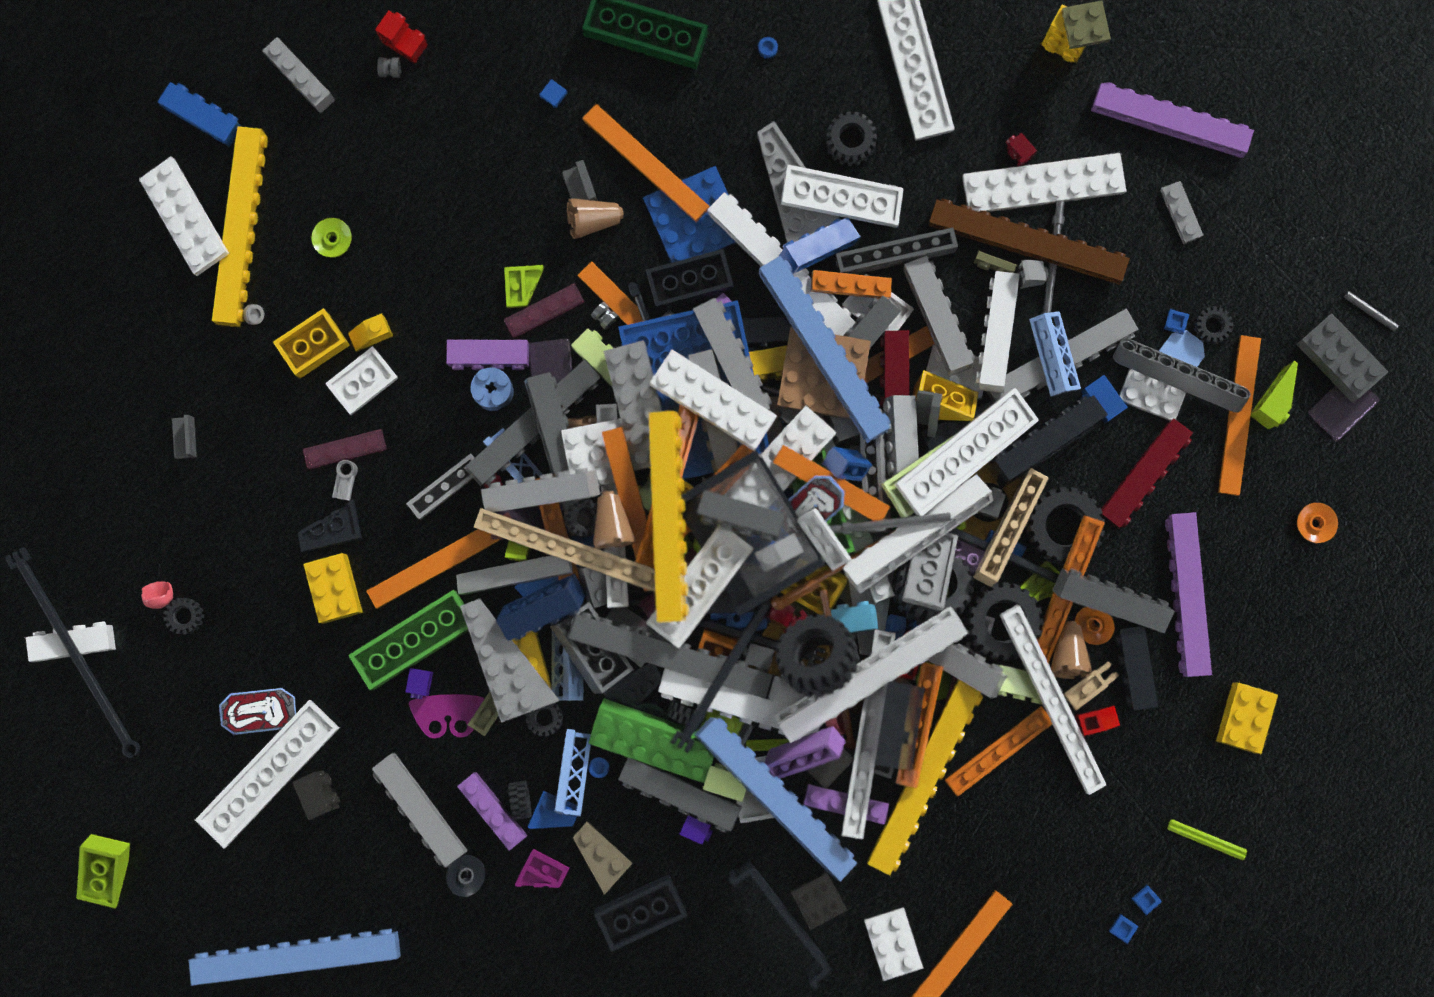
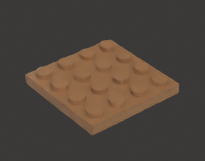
(805, 384)

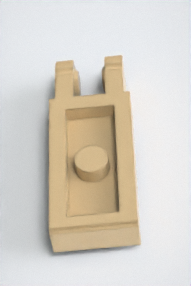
(1089, 687)

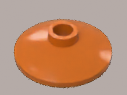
(1326, 520)
(1091, 632)

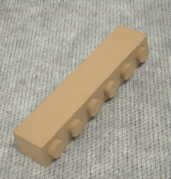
(1010, 527)

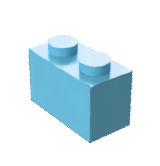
(857, 618)

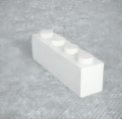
(88, 640)

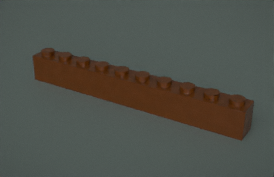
(1029, 242)

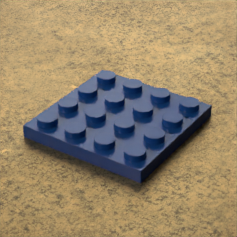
(678, 231)

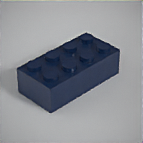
(541, 607)

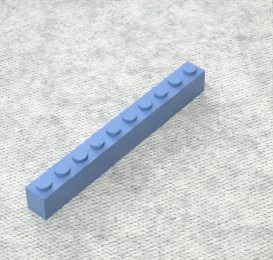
(824, 349)
(775, 799)
(294, 958)

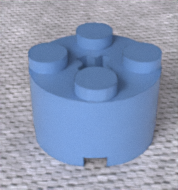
(486, 379)

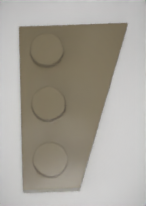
(601, 856)

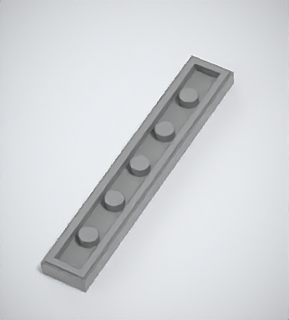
(512, 574)

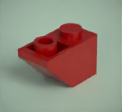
(1097, 720)

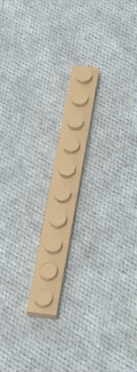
(566, 549)

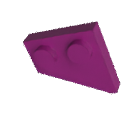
(542, 871)

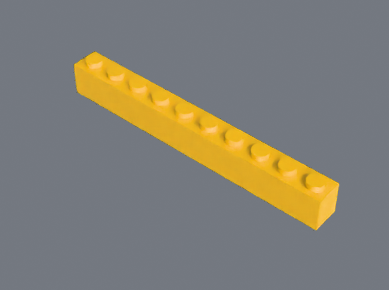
(239, 225)
(667, 517)
(913, 800)

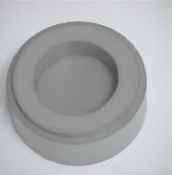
(253, 314)

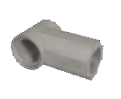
(344, 483)

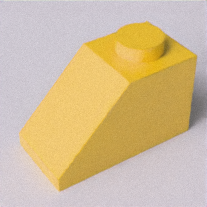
(370, 332)

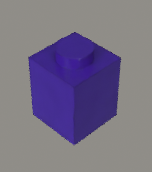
(419, 683)
(696, 830)

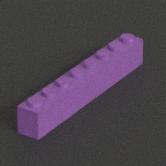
(1172, 120)
(1189, 594)

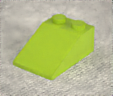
(1277, 400)
(102, 870)

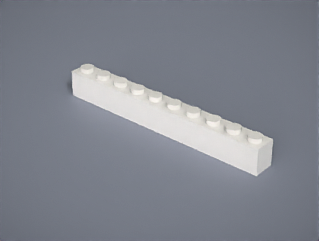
(763, 249)
(873, 673)

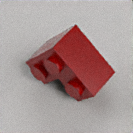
(396, 35)

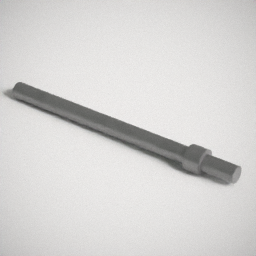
(1057, 222)
(848, 528)

